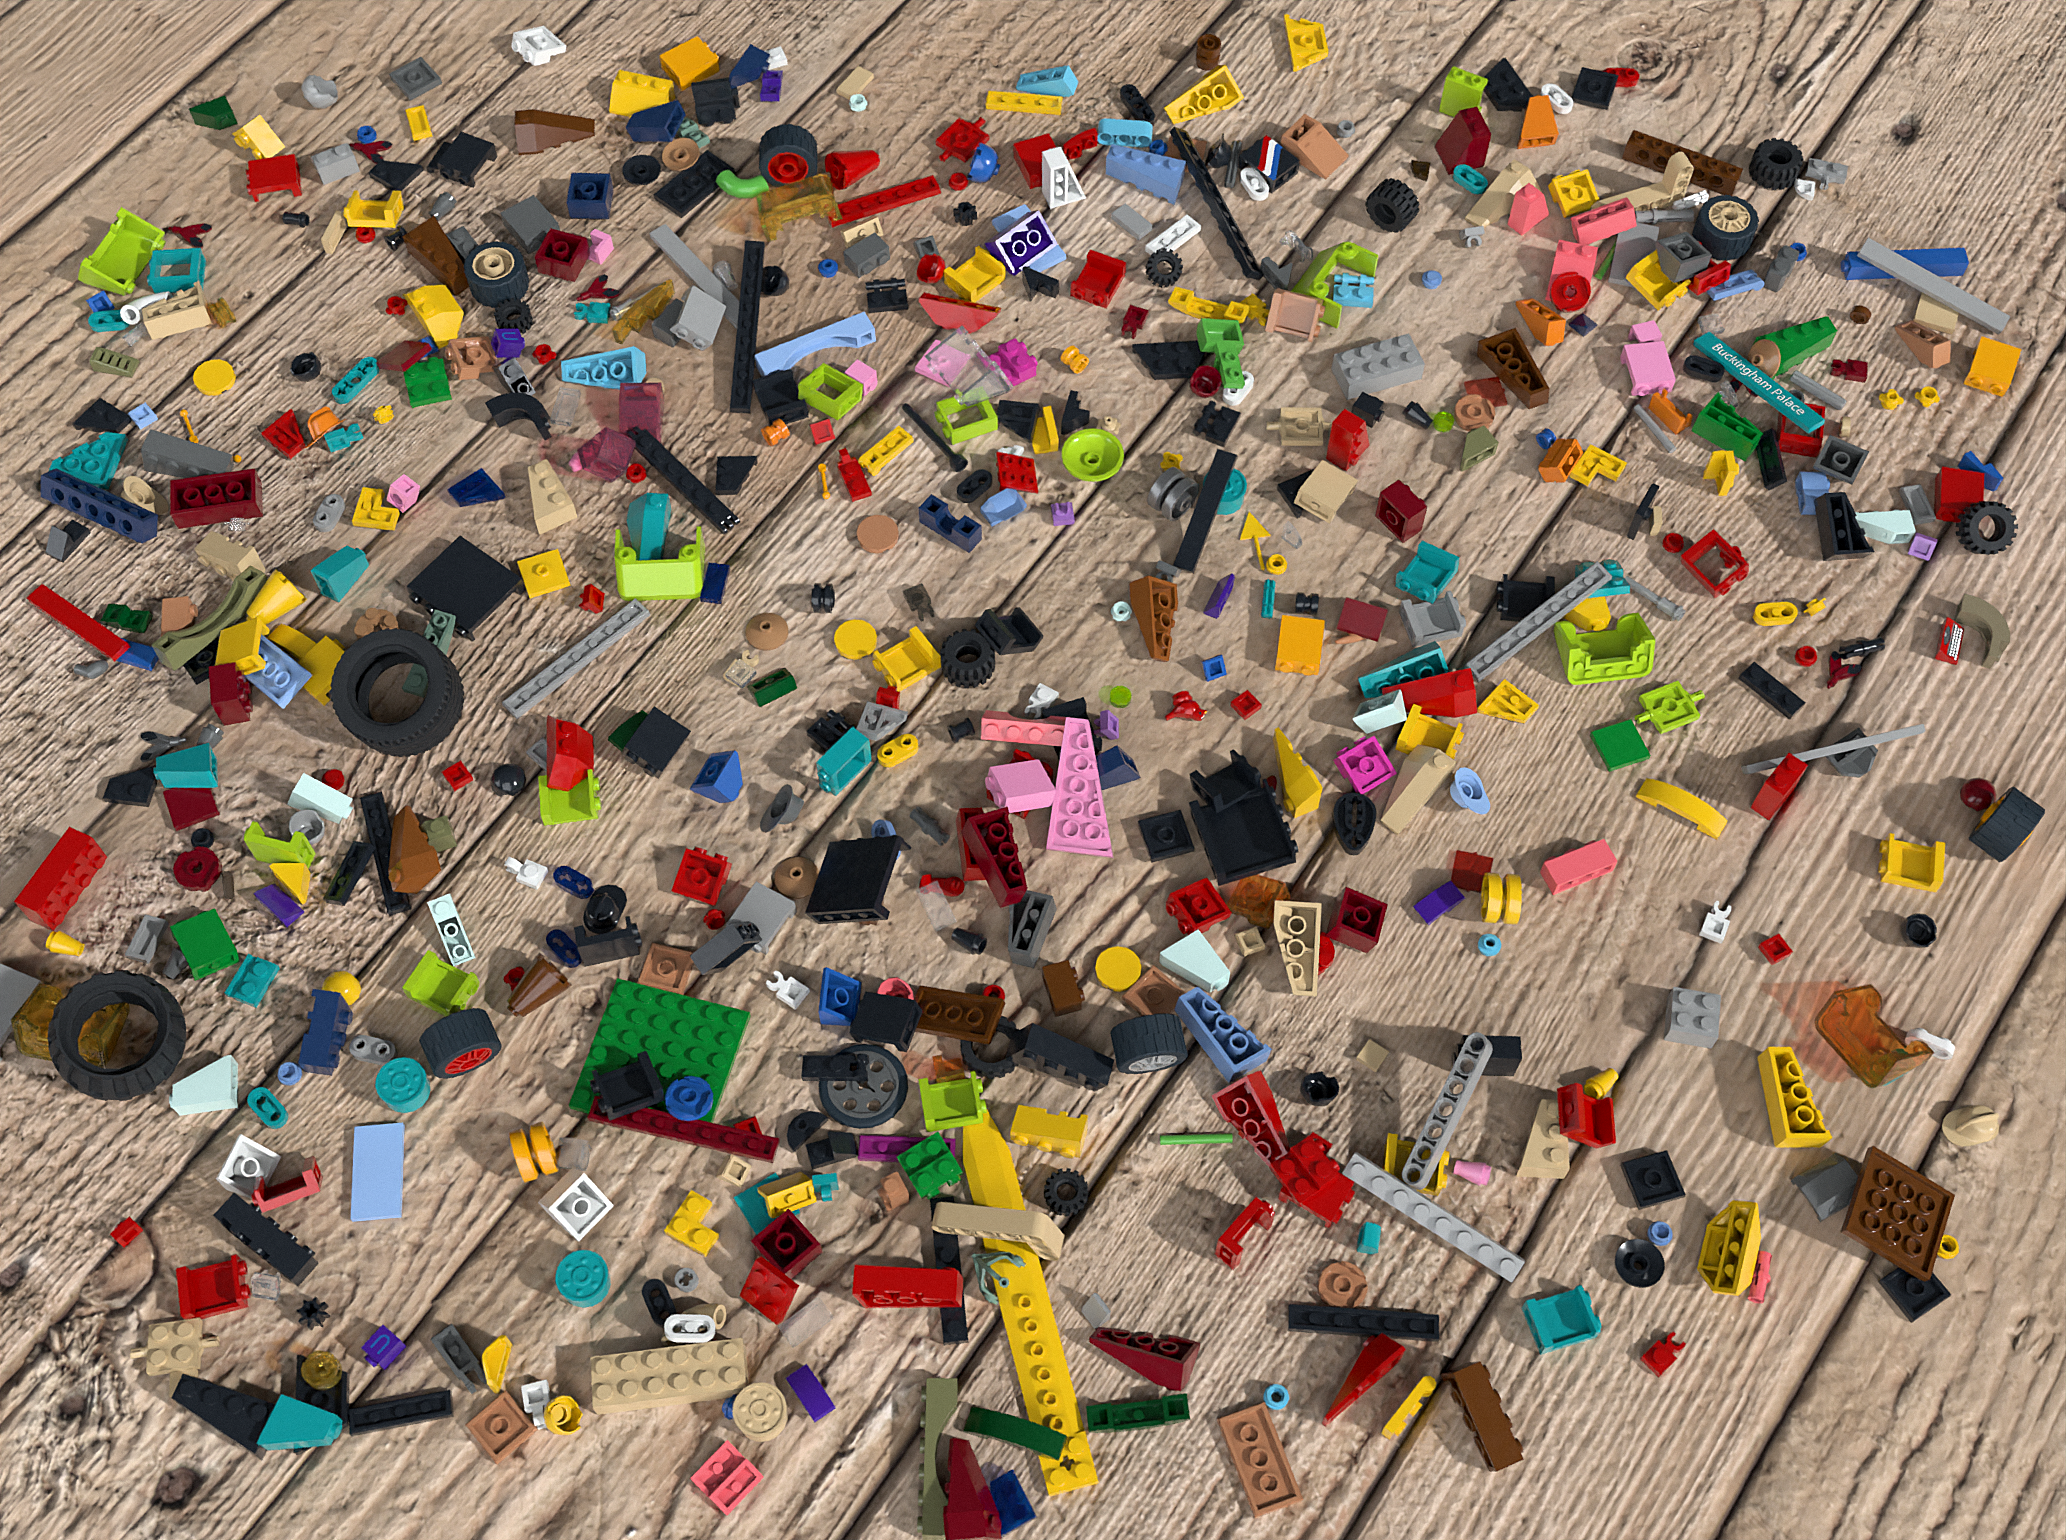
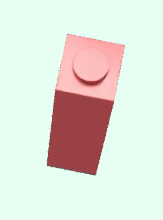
(1527, 209)

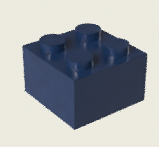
(590, 195)

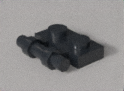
(886, 300)
(1221, 428)
(825, 732)

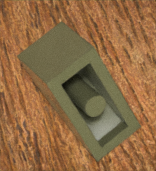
(1478, 447)
(439, 833)

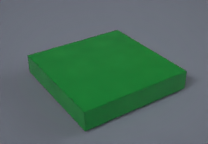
(1620, 745)

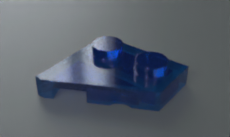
(475, 490)
(1011, 1502)

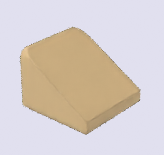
(733, 1170)

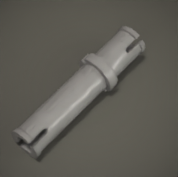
(1654, 216)

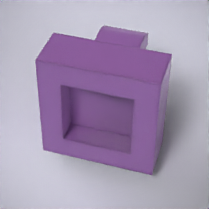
(1062, 514)
(1922, 546)
(1108, 725)

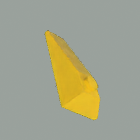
(1207, 95)
(1298, 782)

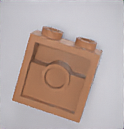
(470, 357)

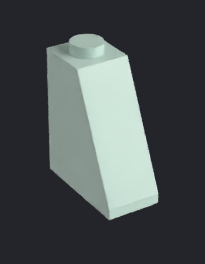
(319, 797)
(1196, 962)
(207, 1089)

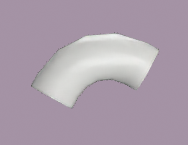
(132, 312)

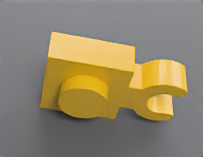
(1257, 308)

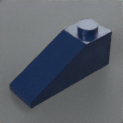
(749, 67)

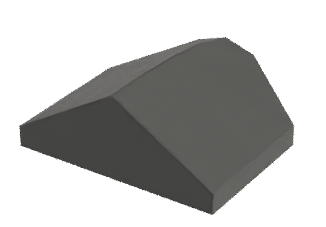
(1856, 761)

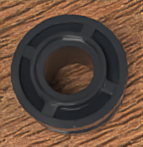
(823, 597)

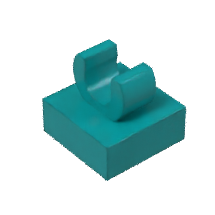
(825, 1184)

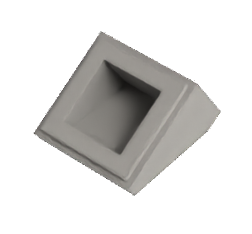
(1096, 1311)

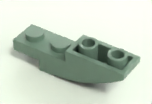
(439, 633)

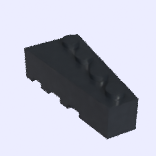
(1059, 1057)
(266, 1239)

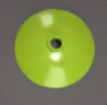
(1092, 447)

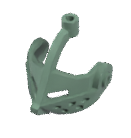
(982, 1264)

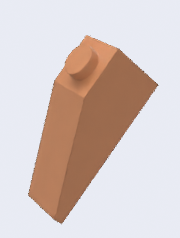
(1925, 344)
(177, 614)

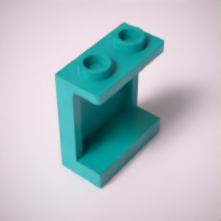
(1428, 572)
(1561, 1320)

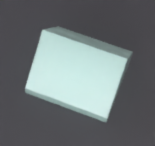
(1380, 712)

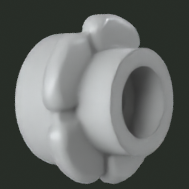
(1345, 129)

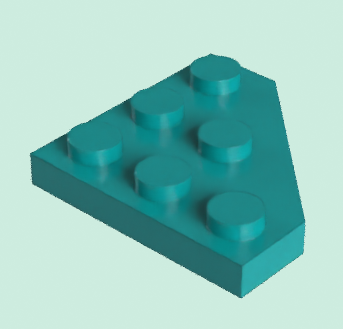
(94, 461)

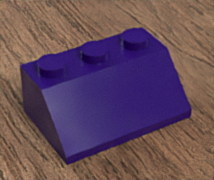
(1022, 242)

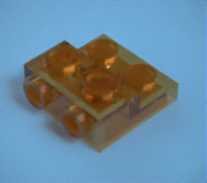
(1256, 898)

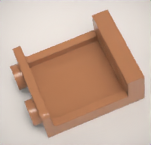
(1295, 314)

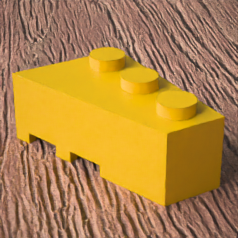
(1049, 1131)

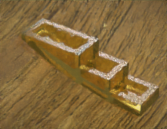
(646, 308)

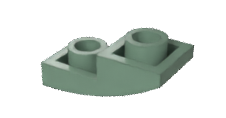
(690, 130)

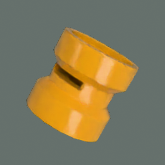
(1074, 359)

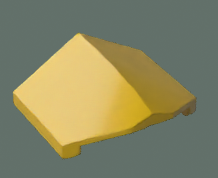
(495, 1362)

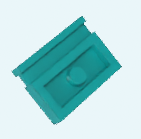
(252, 980)

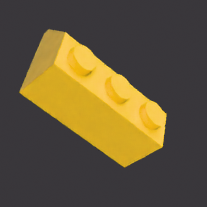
(638, 92)

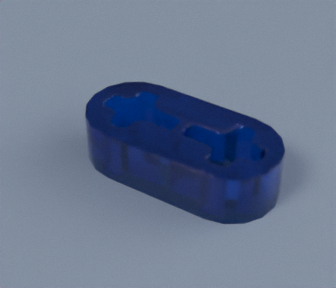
(576, 878)
(560, 952)

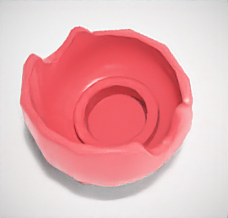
(896, 987)

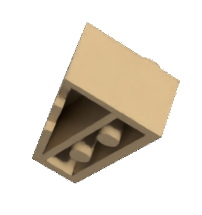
(177, 314)
(549, 498)
(1545, 1150)

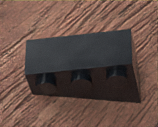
(1838, 528)

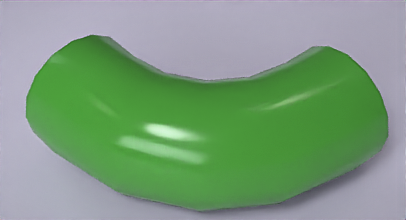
(741, 187)

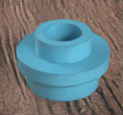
(1487, 950)
(1276, 1389)

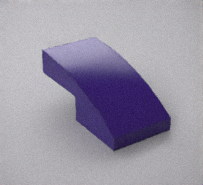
(771, 85)
(1438, 902)
(810, 1393)

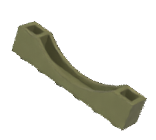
(180, 646)
(941, 1404)

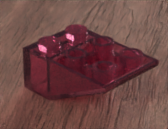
(642, 407)

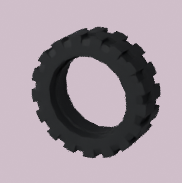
(989, 1069)

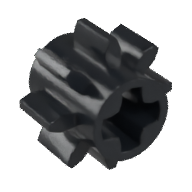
(965, 214)
(316, 1318)

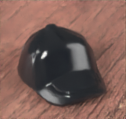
(1218, 154)
(774, 281)

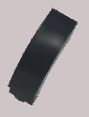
(517, 406)

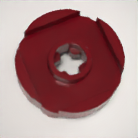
(206, 877)

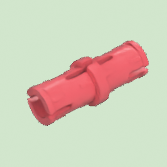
(1760, 1277)

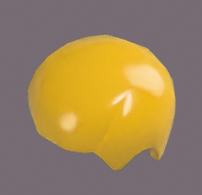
(343, 983)
(562, 1415)

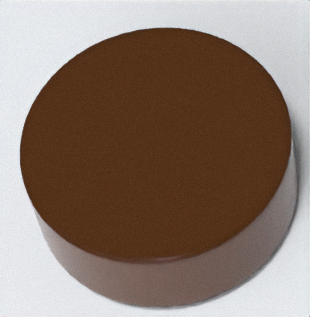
(1860, 314)

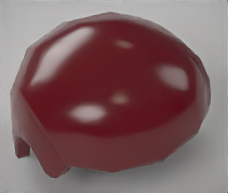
(1205, 381)
(1978, 794)

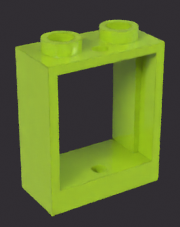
(951, 406)
(837, 408)

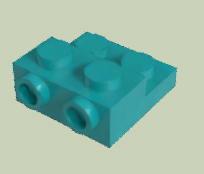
(1615, 586)

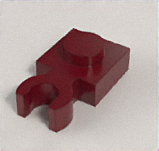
(1134, 319)
(1852, 369)

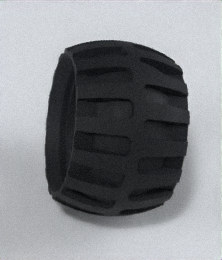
(96, 994)

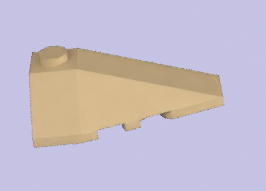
(1417, 782)

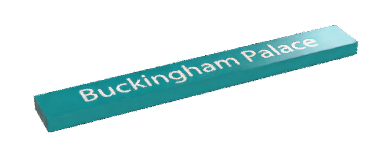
(1759, 382)

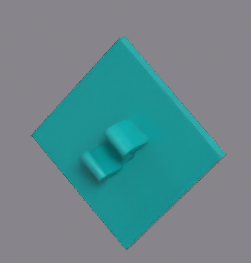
(754, 1206)

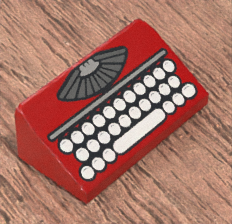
(1949, 642)

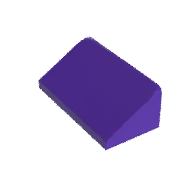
(1219, 596)
(279, 904)

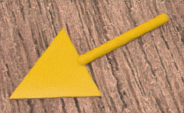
(1254, 530)

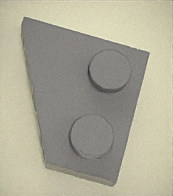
(879, 720)

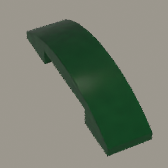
(1138, 1415)
(1015, 1431)

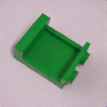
(205, 944)

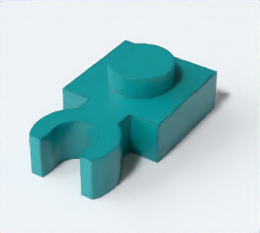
(595, 312)

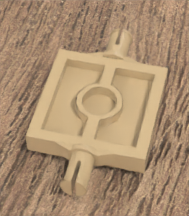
(1300, 426)
(174, 1346)

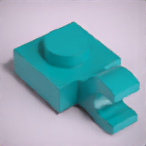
(341, 439)

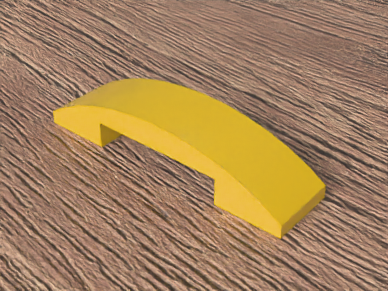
(1200, 308)
(291, 641)
(1684, 804)

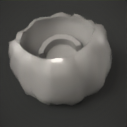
(319, 92)

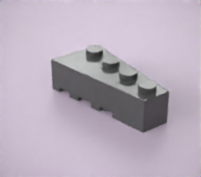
(181, 457)

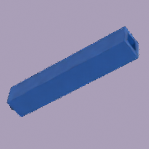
(1938, 261)

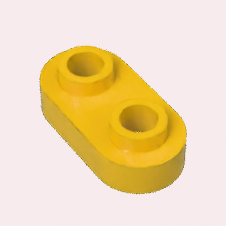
(1773, 613)
(898, 749)

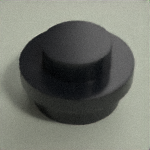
(202, 838)

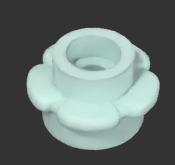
(857, 103)
(1121, 607)

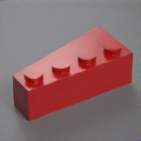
(907, 1287)

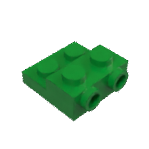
(427, 382)
(930, 1166)

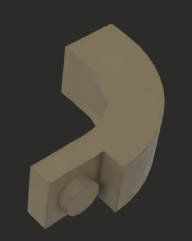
(1988, 622)

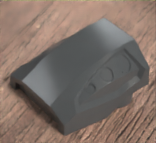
(1828, 1185)

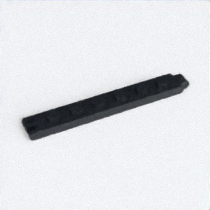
(683, 480)

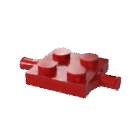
(962, 139)

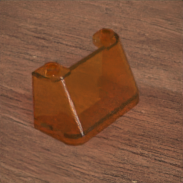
(1864, 1040)

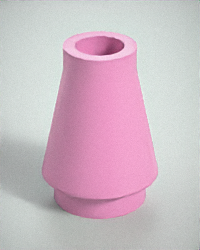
(1473, 1171)

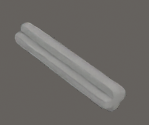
(1818, 390)

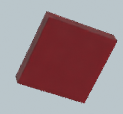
(404, 356)
(190, 806)

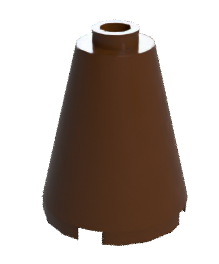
(537, 986)

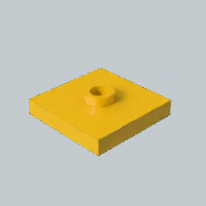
(543, 573)

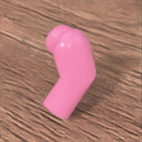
(575, 463)

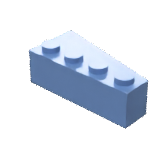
(1147, 171)
(1221, 1037)

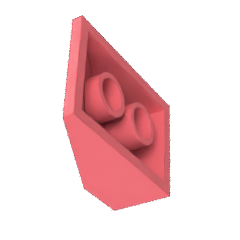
(1575, 258)

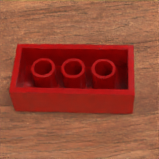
(61, 879)

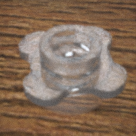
(236, 524)

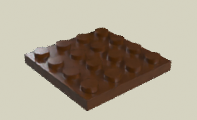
(1898, 1213)

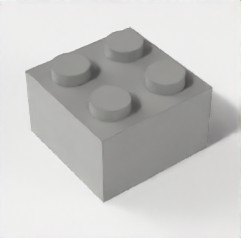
(1692, 1017)

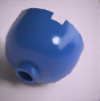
(983, 164)

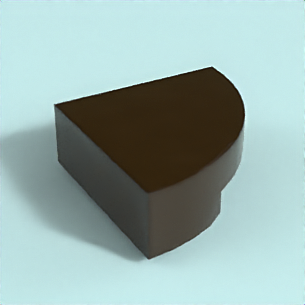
(1420, 169)
(228, 885)

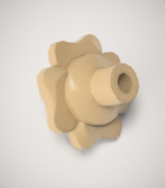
(1109, 424)

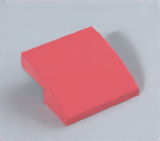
(726, 1477)

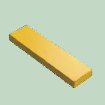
(1024, 102)

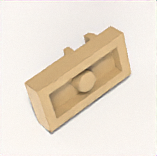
(861, 230)

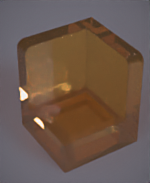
(947, 1070)

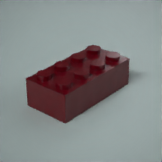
(216, 498)

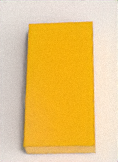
(418, 122)

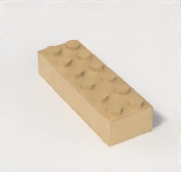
(668, 1376)

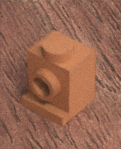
(893, 1192)

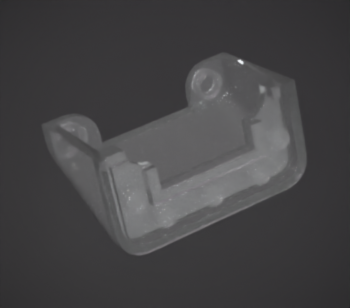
(967, 369)

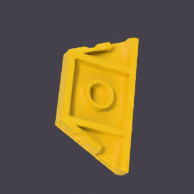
(1305, 42)

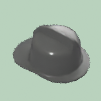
(782, 810)

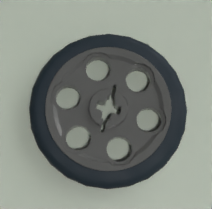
(861, 1116)

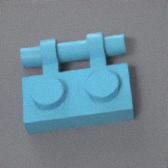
(1353, 295)

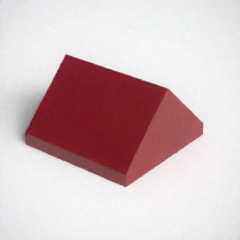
(1362, 619)

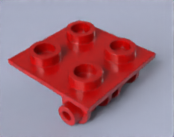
(1016, 472)

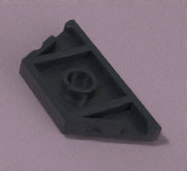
(1506, 88)
(1170, 359)
(331, 1400)

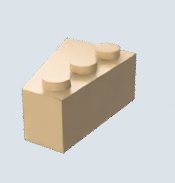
(227, 557)

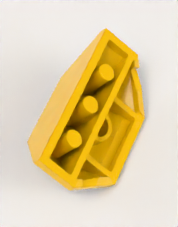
(436, 312)
(1731, 1248)

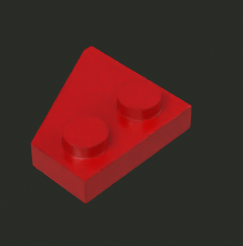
(285, 435)

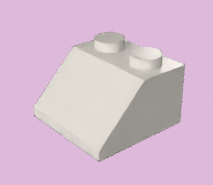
(575, 1203)

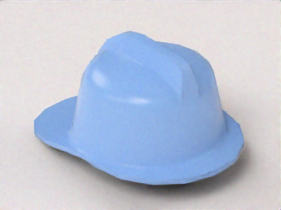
(1469, 791)

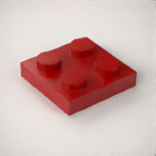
(769, 1290)

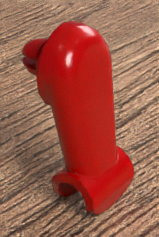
(950, 886)

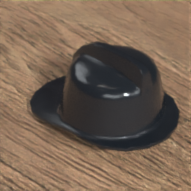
(604, 909)

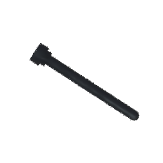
(957, 461)

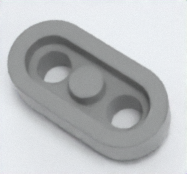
(330, 511)
(371, 1050)

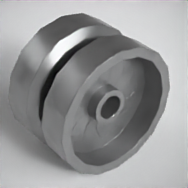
(1173, 494)

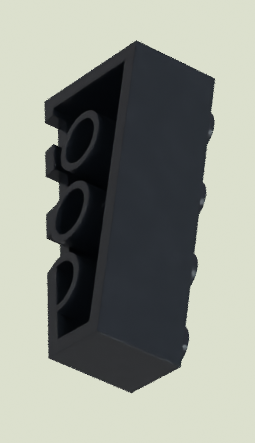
(226, 1410)

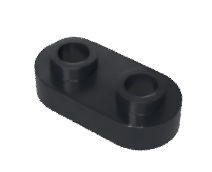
(1703, 368)
(973, 487)
(658, 1304)

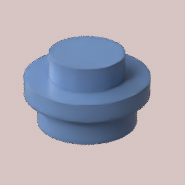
(1431, 279)
(289, 1073)
(1659, 1233)

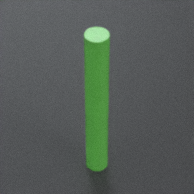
(1606, 263)
(1196, 1139)

